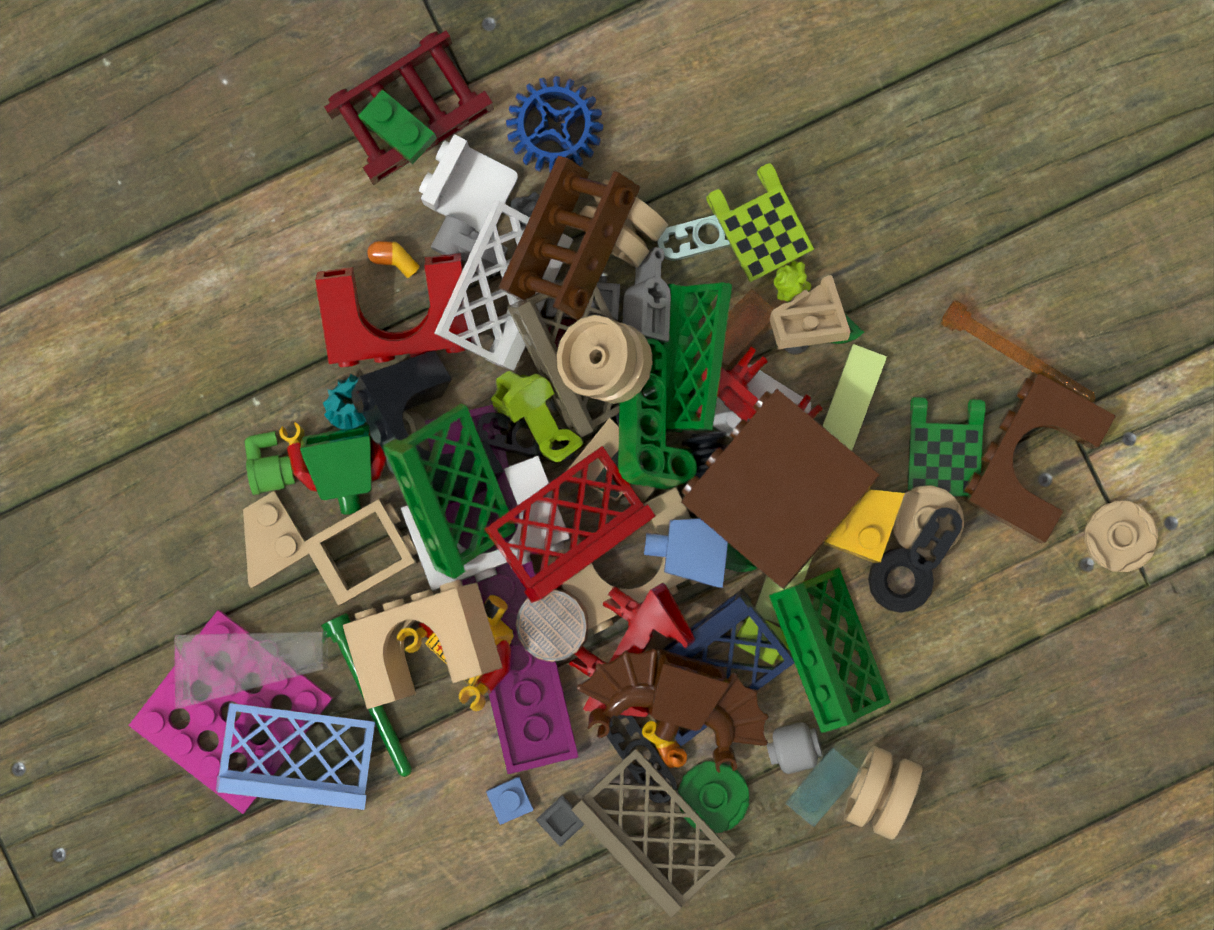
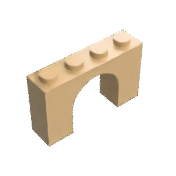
(594, 591)
(455, 618)

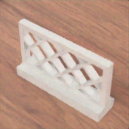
(508, 342)

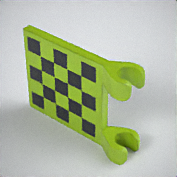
(763, 230)

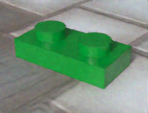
(397, 126)

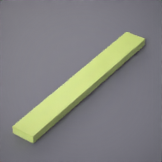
(844, 423)

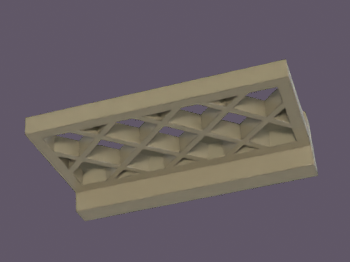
(544, 354)
(630, 854)

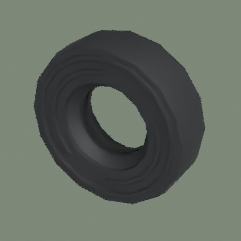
(887, 598)

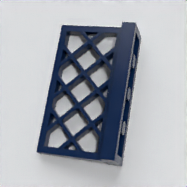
(712, 629)

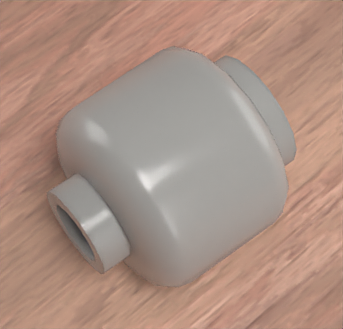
(795, 747)

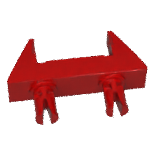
(735, 392)
(656, 613)

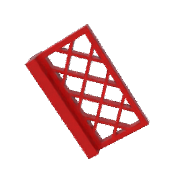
(587, 550)

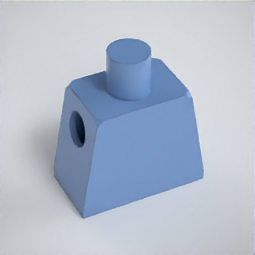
(690, 551)

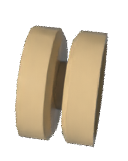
(640, 221)
(604, 359)
(882, 792)

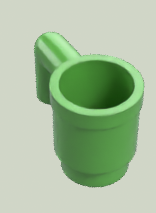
(268, 472)

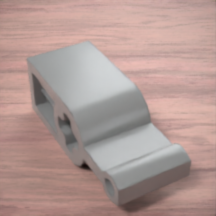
(648, 301)

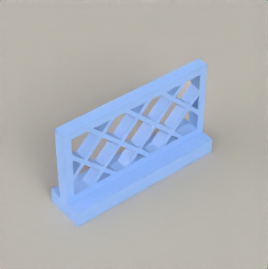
(289, 788)

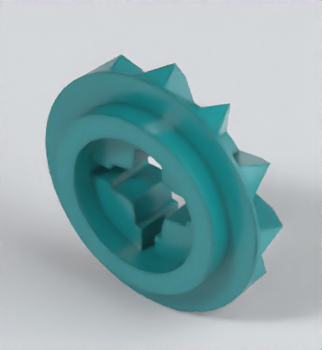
(338, 413)

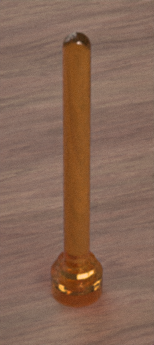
(960, 319)

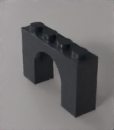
(404, 385)

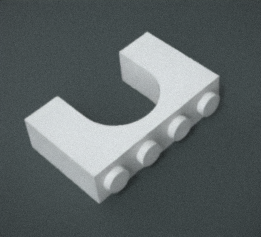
(524, 480)

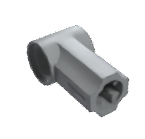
(460, 237)

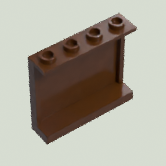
(779, 487)

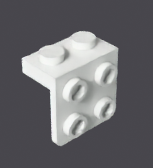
(466, 183)

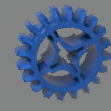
(568, 115)

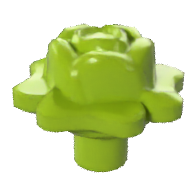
(791, 281)

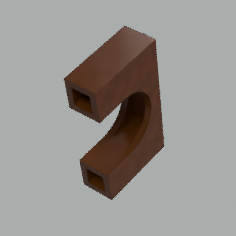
(997, 487)

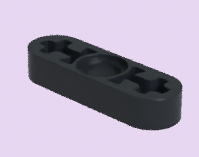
(501, 423)
(631, 728)

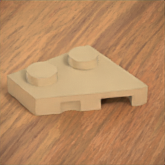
(811, 318)
(270, 539)

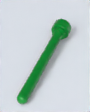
(336, 633)

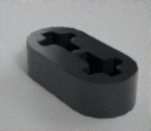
(941, 544)

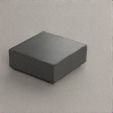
(560, 821)

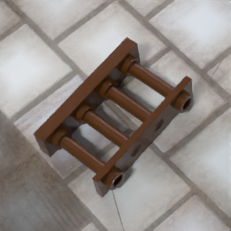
(547, 225)

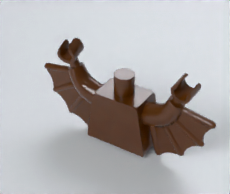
(678, 695)

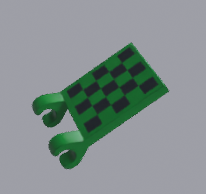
(944, 452)

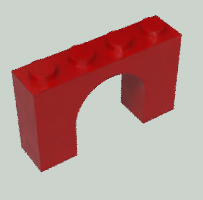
(353, 338)

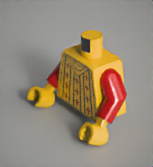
(502, 634)

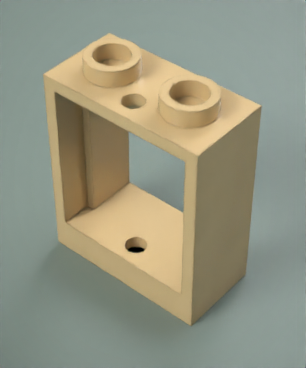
(328, 568)

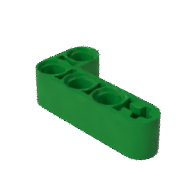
(650, 444)

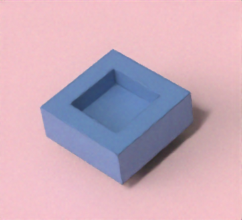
(509, 800)

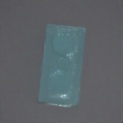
(822, 787)

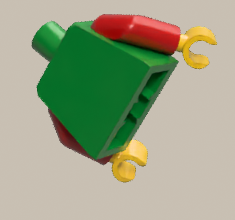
(336, 463)

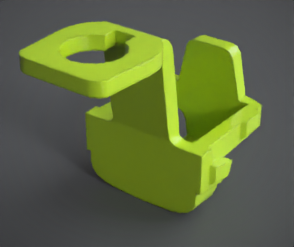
(526, 398)

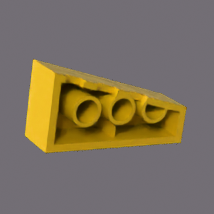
(868, 526)

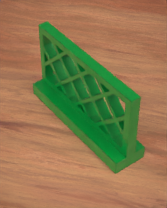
(685, 340)
(422, 498)
(816, 655)

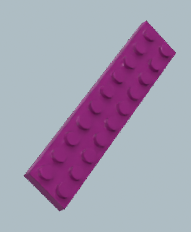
(530, 699)

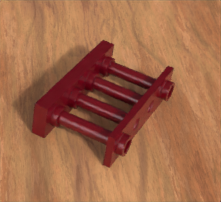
(444, 125)

